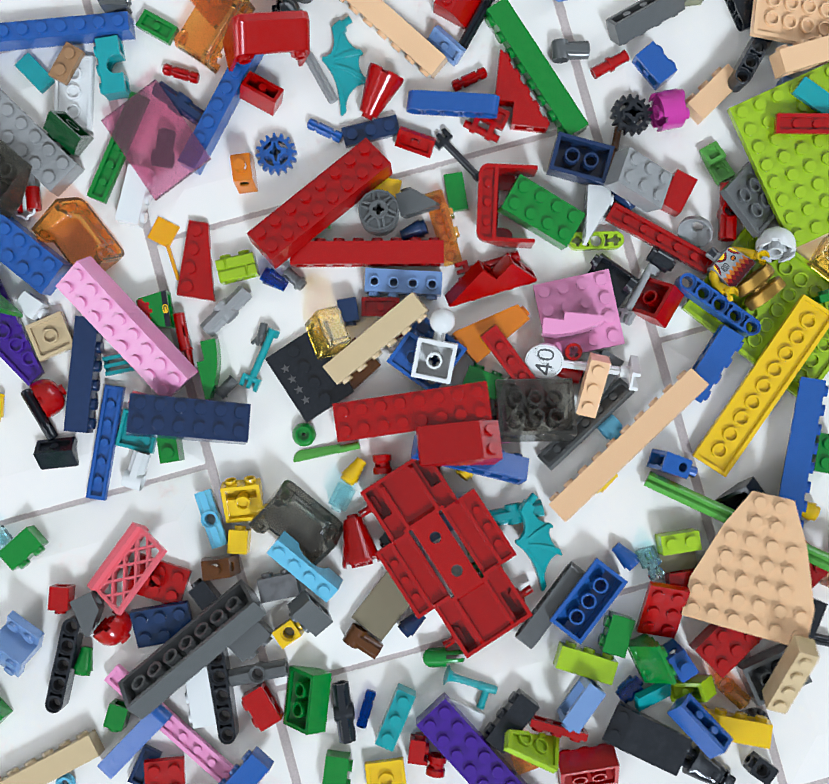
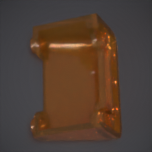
(206, 28)
(78, 233)

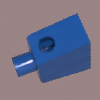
(671, 464)
(680, 661)

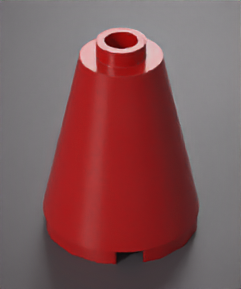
(378, 90)
(357, 543)

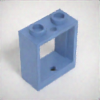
(580, 704)

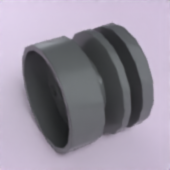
(387, 219)

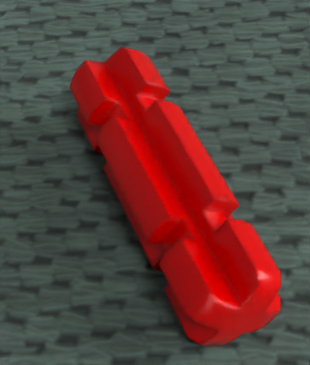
(181, 73)
(469, 79)

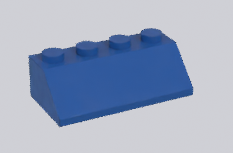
(588, 601)

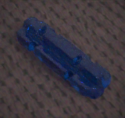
(366, 708)

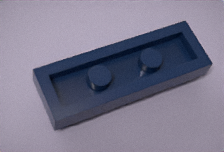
(372, 130)

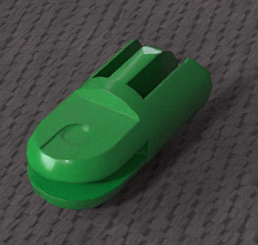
(436, 657)

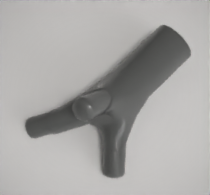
(259, 339)

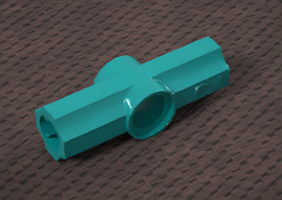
(510, 514)

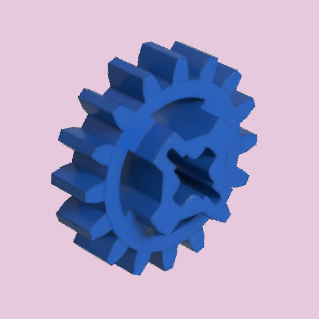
(268, 154)

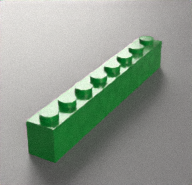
(535, 68)

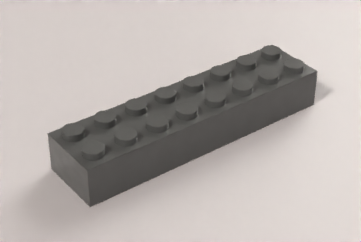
(191, 649)

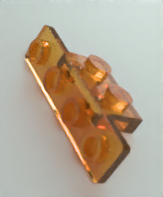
(444, 228)

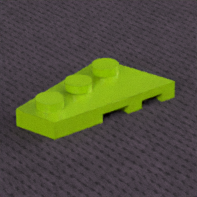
(534, 748)

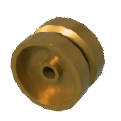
(761, 289)

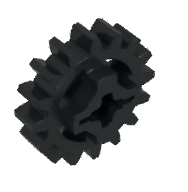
(629, 116)

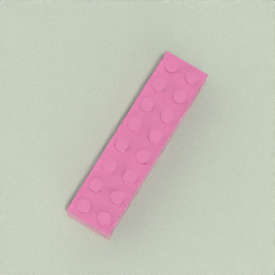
(126, 327)

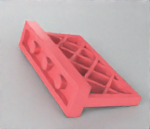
(119, 559)

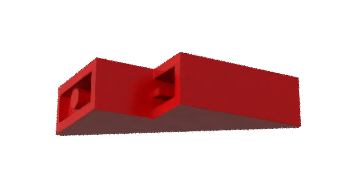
(517, 96)
(484, 281)

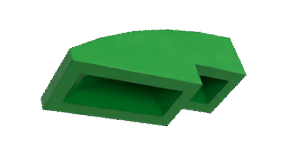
(210, 368)

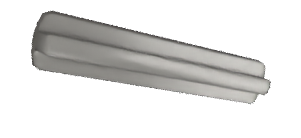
(321, 78)

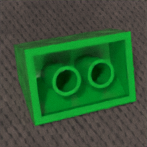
(307, 699)

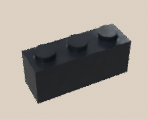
(513, 716)

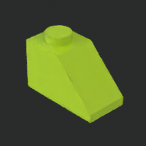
(699, 686)

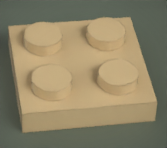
(50, 336)

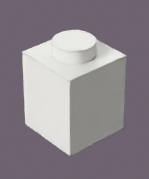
(31, 306)

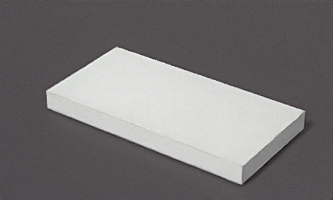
(78, 95)

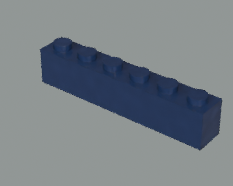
(83, 377)

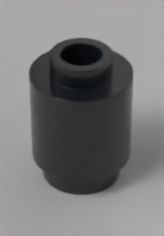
(661, 259)

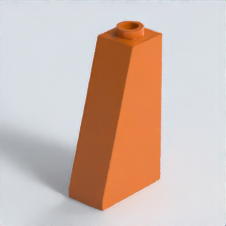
(507, 321)

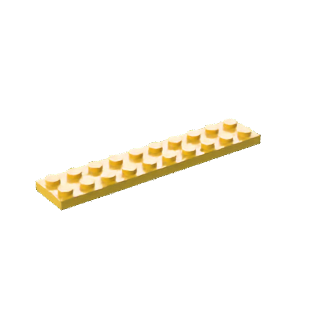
(763, 385)

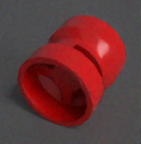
(382, 464)
(436, 765)

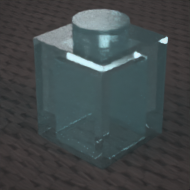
(341, 497)

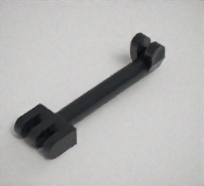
(444, 142)

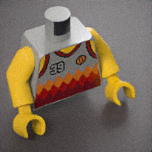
(731, 267)

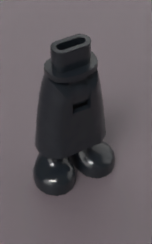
(706, 769)

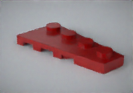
(196, 269)

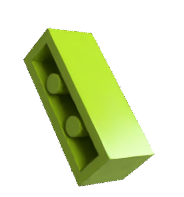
(585, 662)

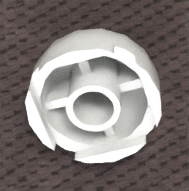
(778, 242)

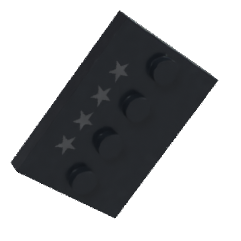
(306, 379)

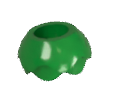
(305, 440)

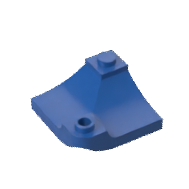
(404, 354)

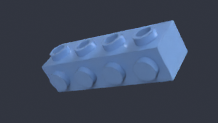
(403, 282)

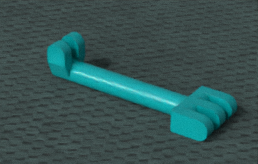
(252, 377)

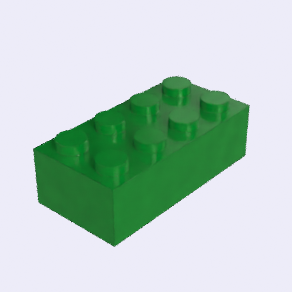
(541, 212)

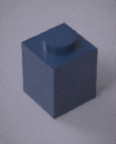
(349, 311)

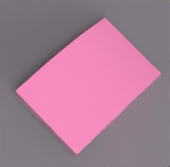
(570, 325)

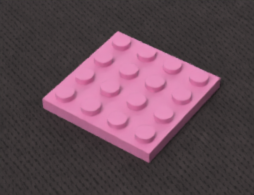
(582, 294)

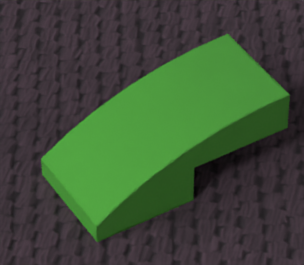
(716, 164)

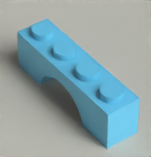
(319, 580)

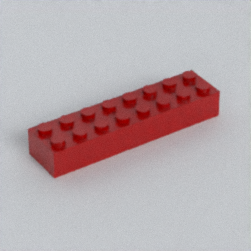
(320, 203)
(410, 410)
(726, 647)

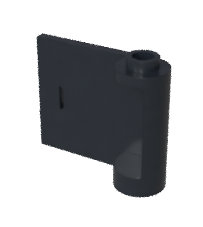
(621, 279)

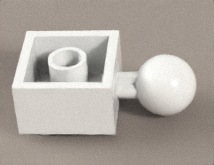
(442, 322)

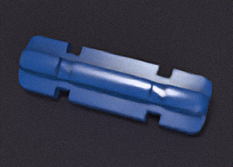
(324, 130)

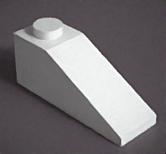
(596, 203)

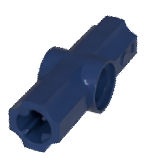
(183, 104)

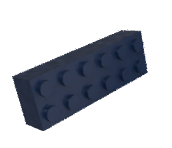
(188, 419)

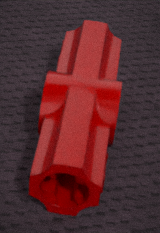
(727, 223)

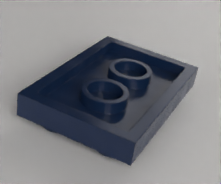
(160, 622)

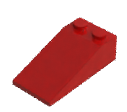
(459, 443)

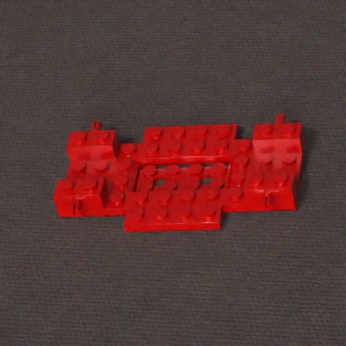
(479, 606)

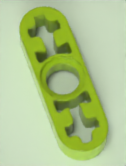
(609, 245)

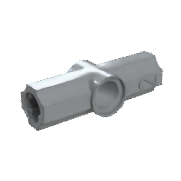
(226, 311)

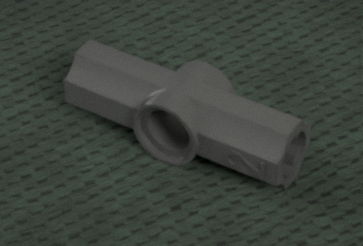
(247, 674)

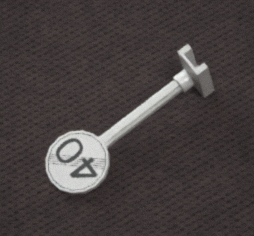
(547, 361)

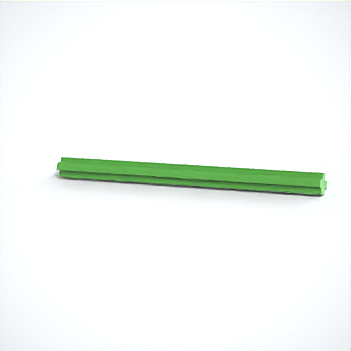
(715, 509)

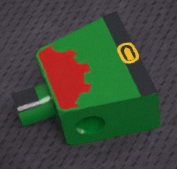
(158, 309)

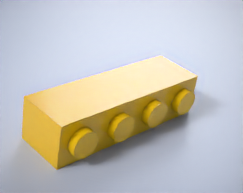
(743, 728)

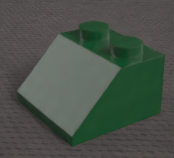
(67, 132)

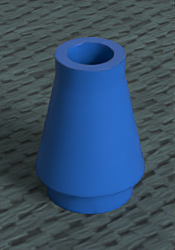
(626, 557)

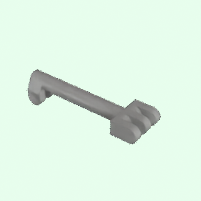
(625, 314)

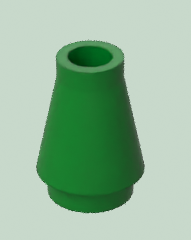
(84, 662)

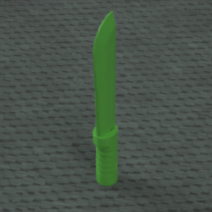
(312, 453)

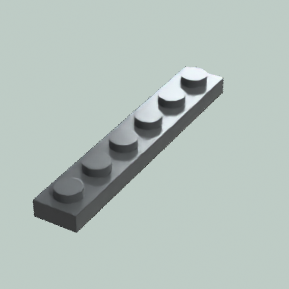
(609, 402)

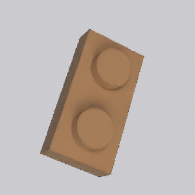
(66, 63)

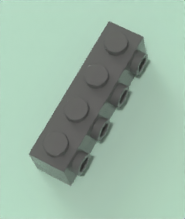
(640, 18)

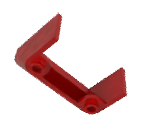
(267, 34)
(491, 180)

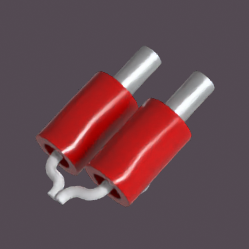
(33, 200)

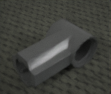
(564, 51)

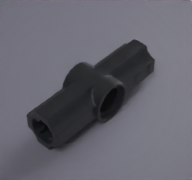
(344, 711)

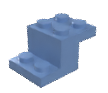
(18, 643)

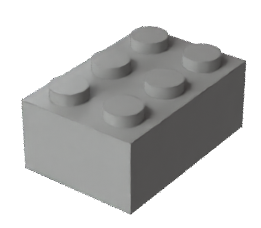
(638, 180)

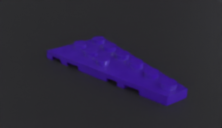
(17, 348)

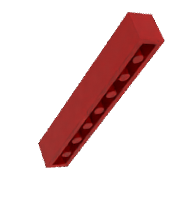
(370, 253)

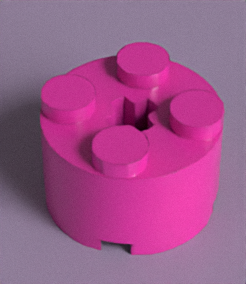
(668, 109)

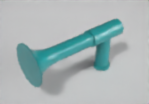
(450, 676)

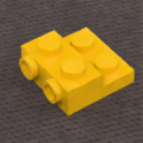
(241, 498)

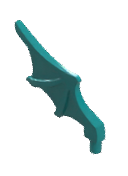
(344, 63)
(536, 539)

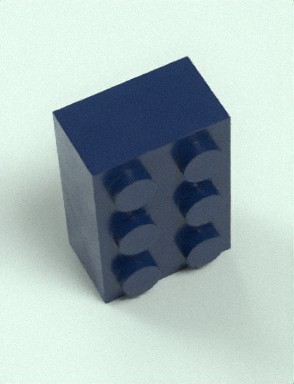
(580, 160)

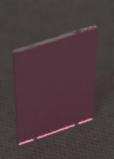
(156, 139)

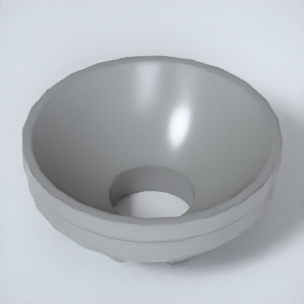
(695, 236)

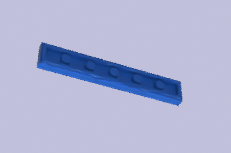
(105, 442)

